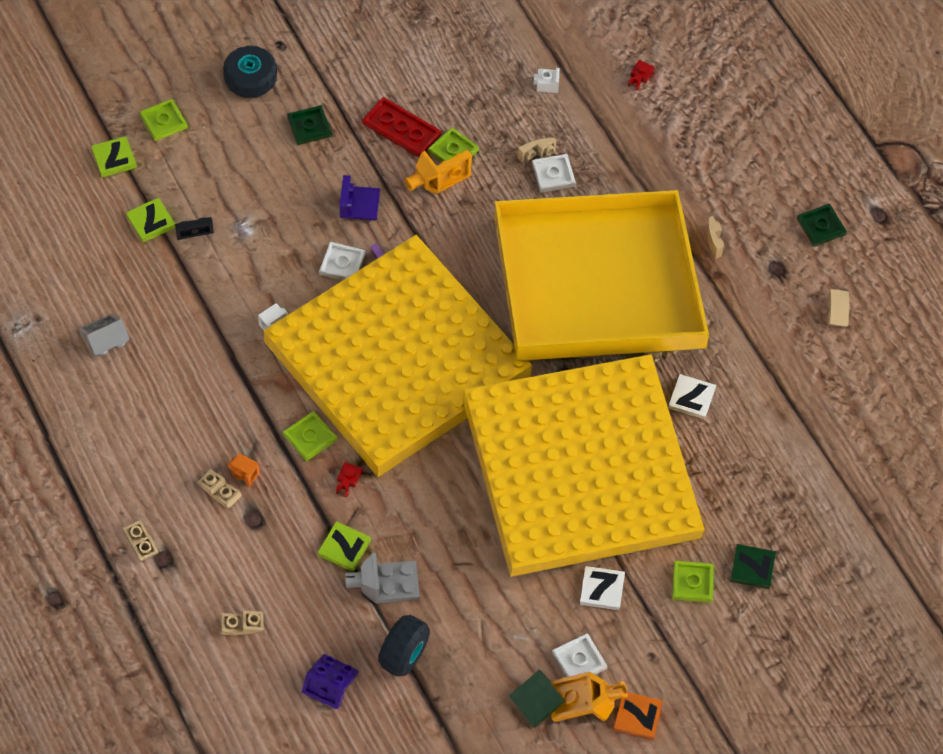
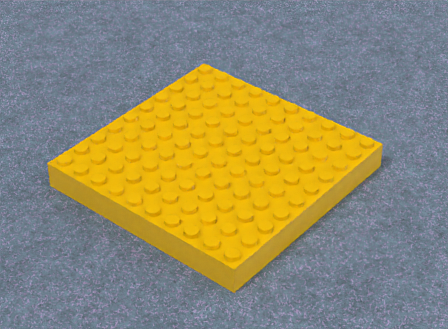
(599, 275)
(394, 353)
(582, 465)

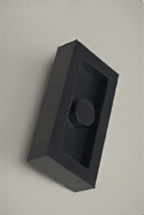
(194, 228)

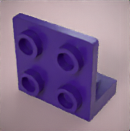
(358, 201)
(329, 680)

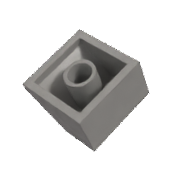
(104, 334)

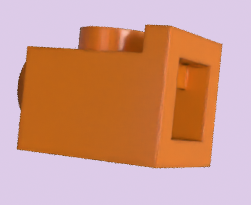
(244, 469)

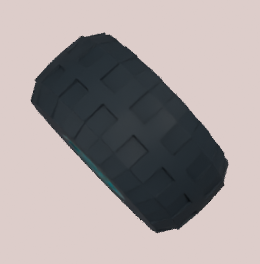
(250, 71)
(404, 645)

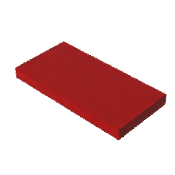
(401, 127)

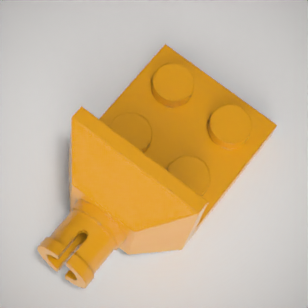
(439, 177)
(586, 695)

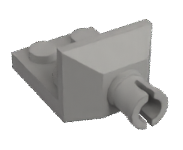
(386, 580)

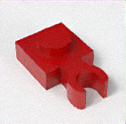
(641, 72)
(348, 476)

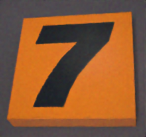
(638, 715)

